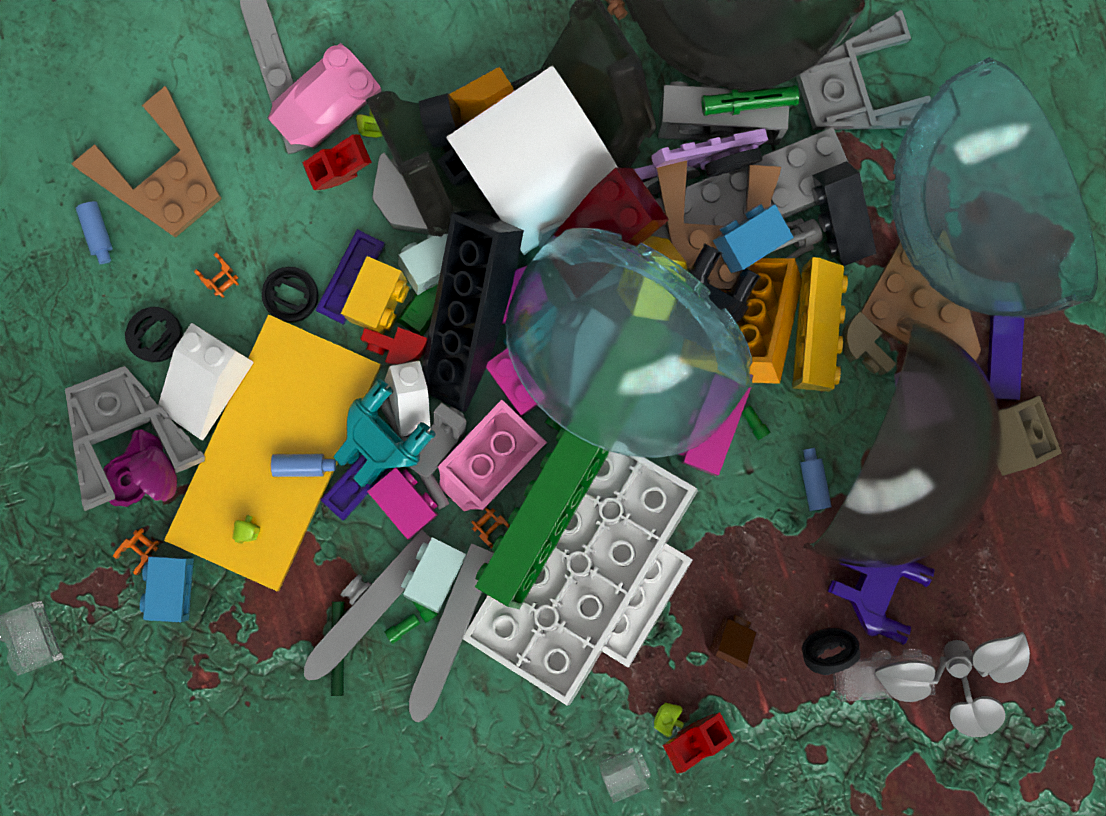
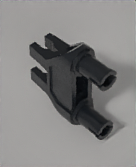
(734, 300)

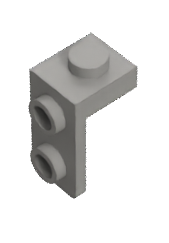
(449, 429)

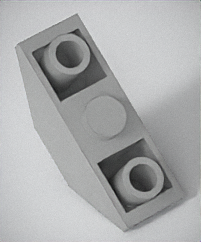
(395, 199)

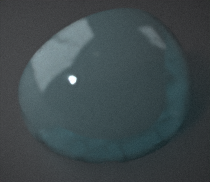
(992, 200)
(624, 345)

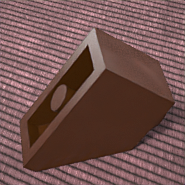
(734, 641)

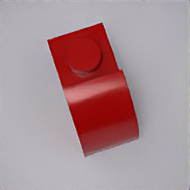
(338, 164)
(402, 349)
(698, 741)

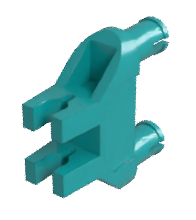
(376, 440)

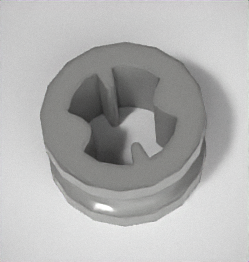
(355, 589)

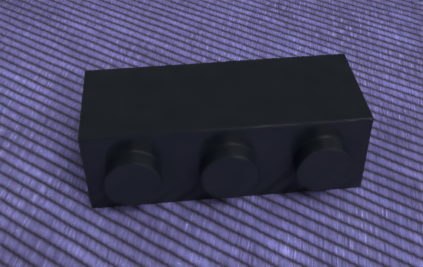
(843, 214)

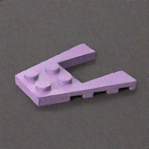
(703, 153)

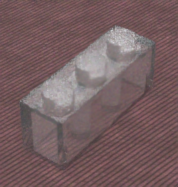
(860, 679)

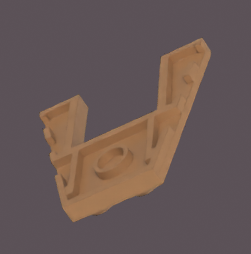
(173, 193)
(690, 238)

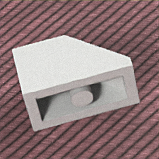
(409, 396)

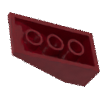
(619, 206)

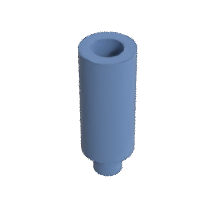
(94, 231)
(301, 465)
(815, 481)

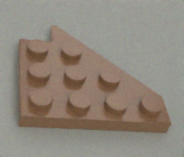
(907, 293)

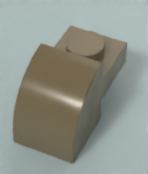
(859, 340)

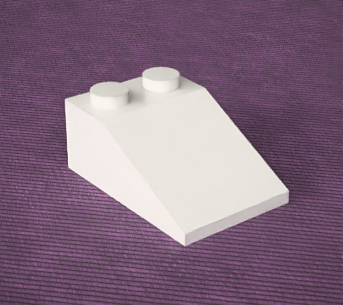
(201, 380)

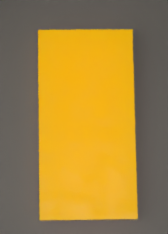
(285, 404)

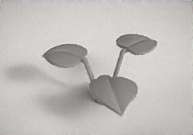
(1000, 658)

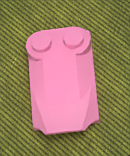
(323, 98)
(489, 458)

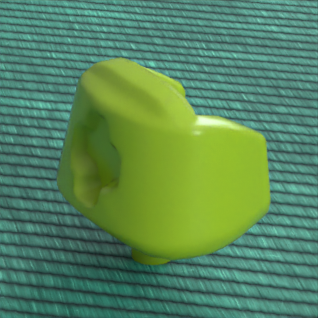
(367, 126)
(245, 530)
(667, 718)

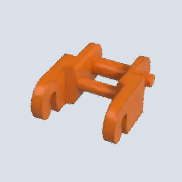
(210, 283)
(477, 525)
(129, 543)

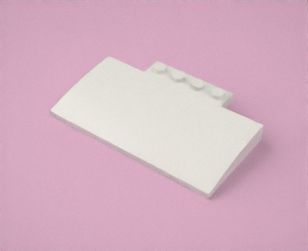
(598, 584)

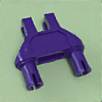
(874, 593)

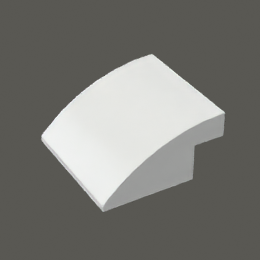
(533, 155)

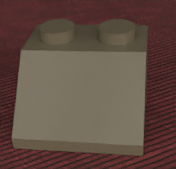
(1026, 436)

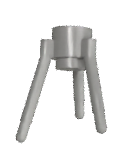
(804, 235)

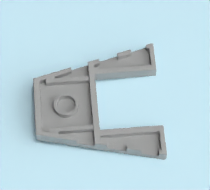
(836, 89)
(108, 408)

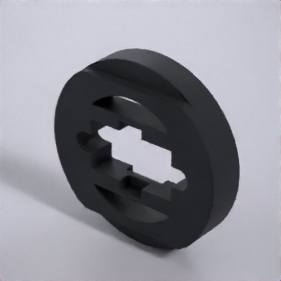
(733, 162)
(276, 279)
(133, 337)
(829, 639)

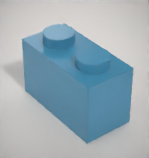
(752, 238)
(167, 589)

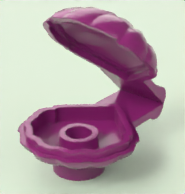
(145, 471)

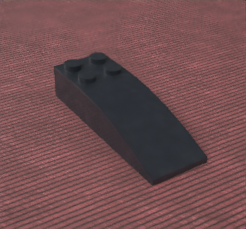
(469, 304)

